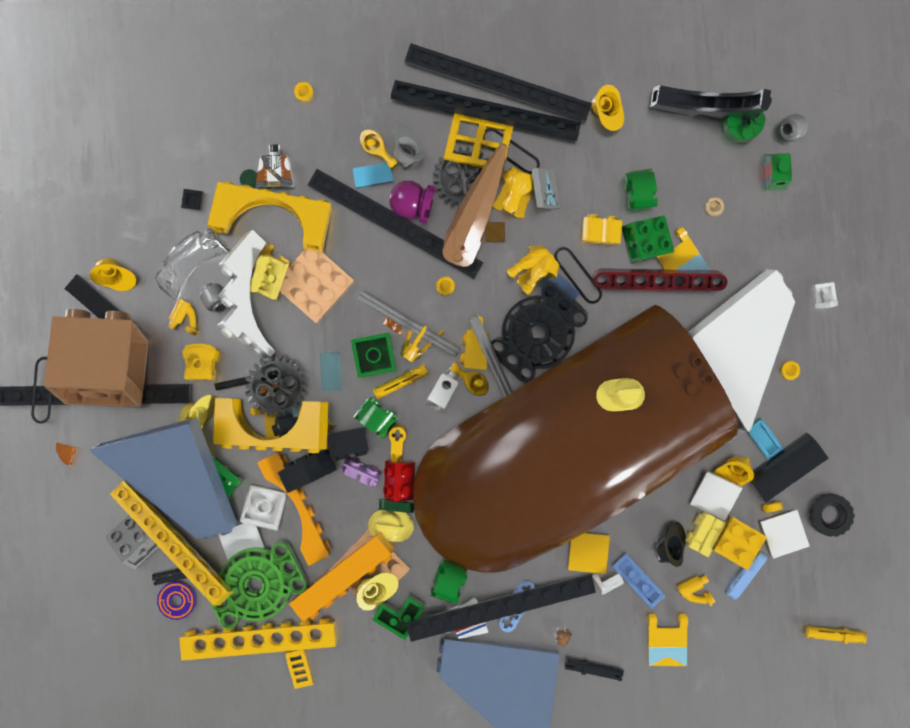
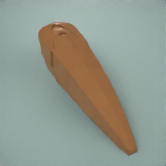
(471, 218)

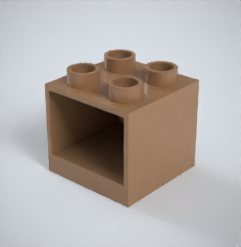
(96, 360)

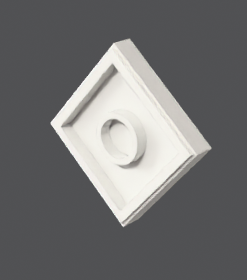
(263, 507)

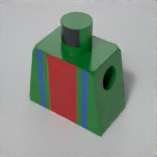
(778, 170)

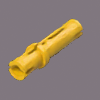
(401, 381)
(836, 635)

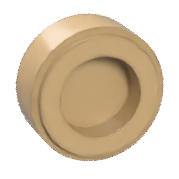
(714, 206)

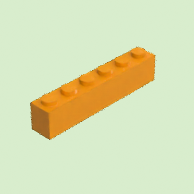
(342, 576)

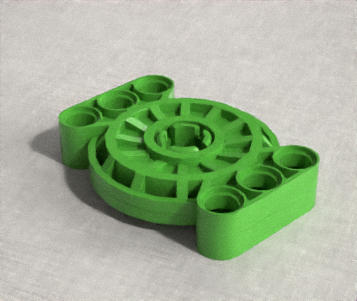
(275, 578)

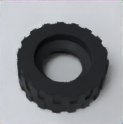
(842, 525)

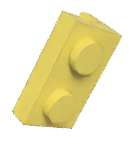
(268, 276)

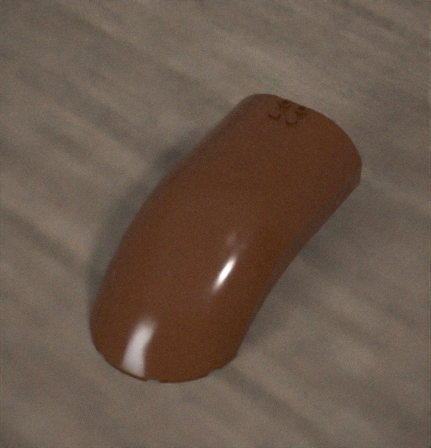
(559, 463)

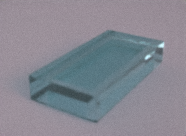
(330, 371)

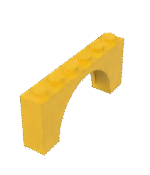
(233, 200)
(307, 433)

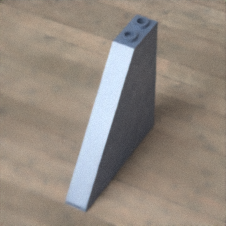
(174, 473)
(501, 681)

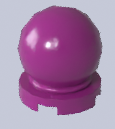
(411, 200)

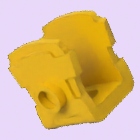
(200, 362)

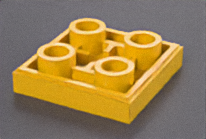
(589, 553)

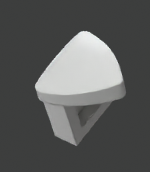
(825, 295)
(609, 584)

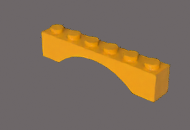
(313, 544)

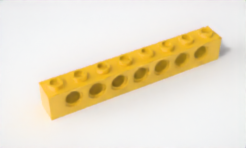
(172, 543)
(192, 651)

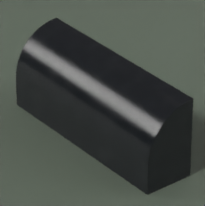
(787, 467)

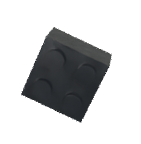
(348, 442)
(306, 470)

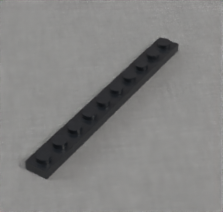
(498, 82)
(485, 110)
(386, 219)
(151, 395)
(500, 607)

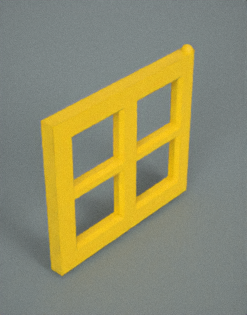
(478, 141)

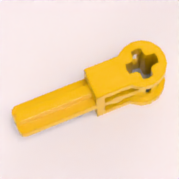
(397, 443)

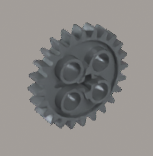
(446, 178)
(285, 371)

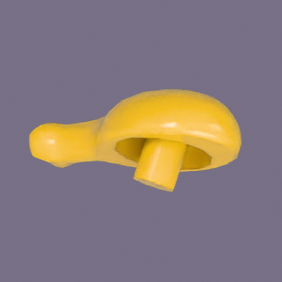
(374, 144)
(474, 381)

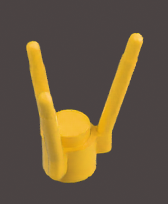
(410, 351)

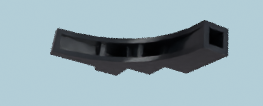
(691, 103)

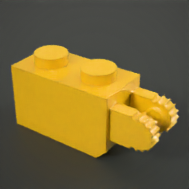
(473, 356)

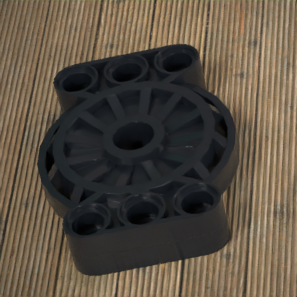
(538, 350)

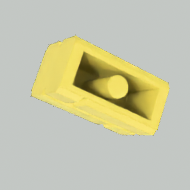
(705, 533)

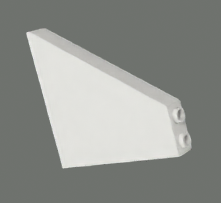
(744, 339)

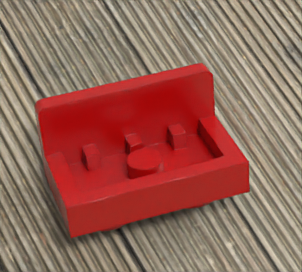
(399, 480)

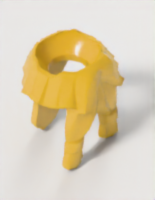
(515, 192)
(539, 265)

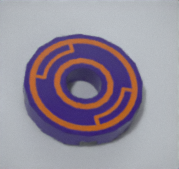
(172, 611)

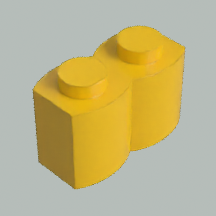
(601, 230)

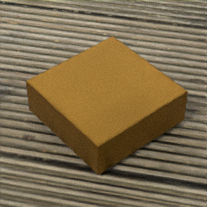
(495, 232)

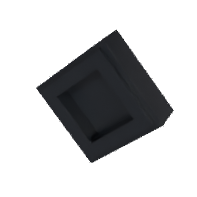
(192, 199)

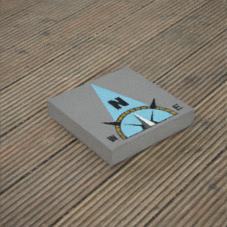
(545, 188)

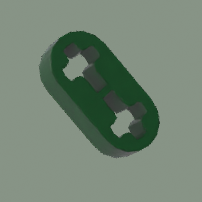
(399, 506)

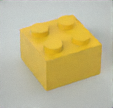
(739, 542)

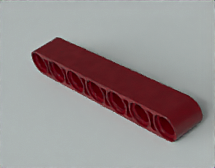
(668, 283)

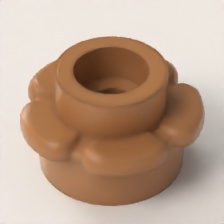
(563, 638)

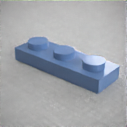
(638, 580)

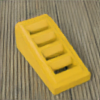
(289, 654)

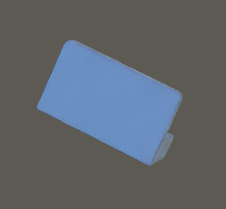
(550, 290)

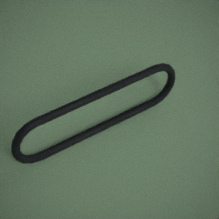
(518, 146)
(578, 262)
(34, 395)

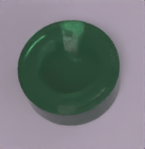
(249, 178)

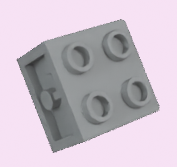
(131, 543)

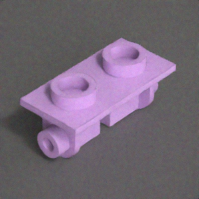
(369, 474)

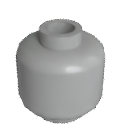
(793, 127)
(210, 297)

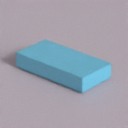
(372, 175)
(765, 439)

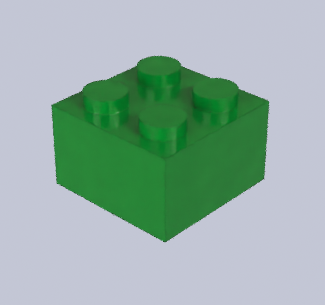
(373, 355)

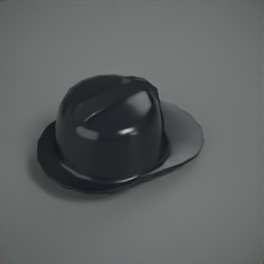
(672, 546)

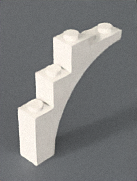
(236, 294)

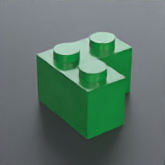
(395, 619)

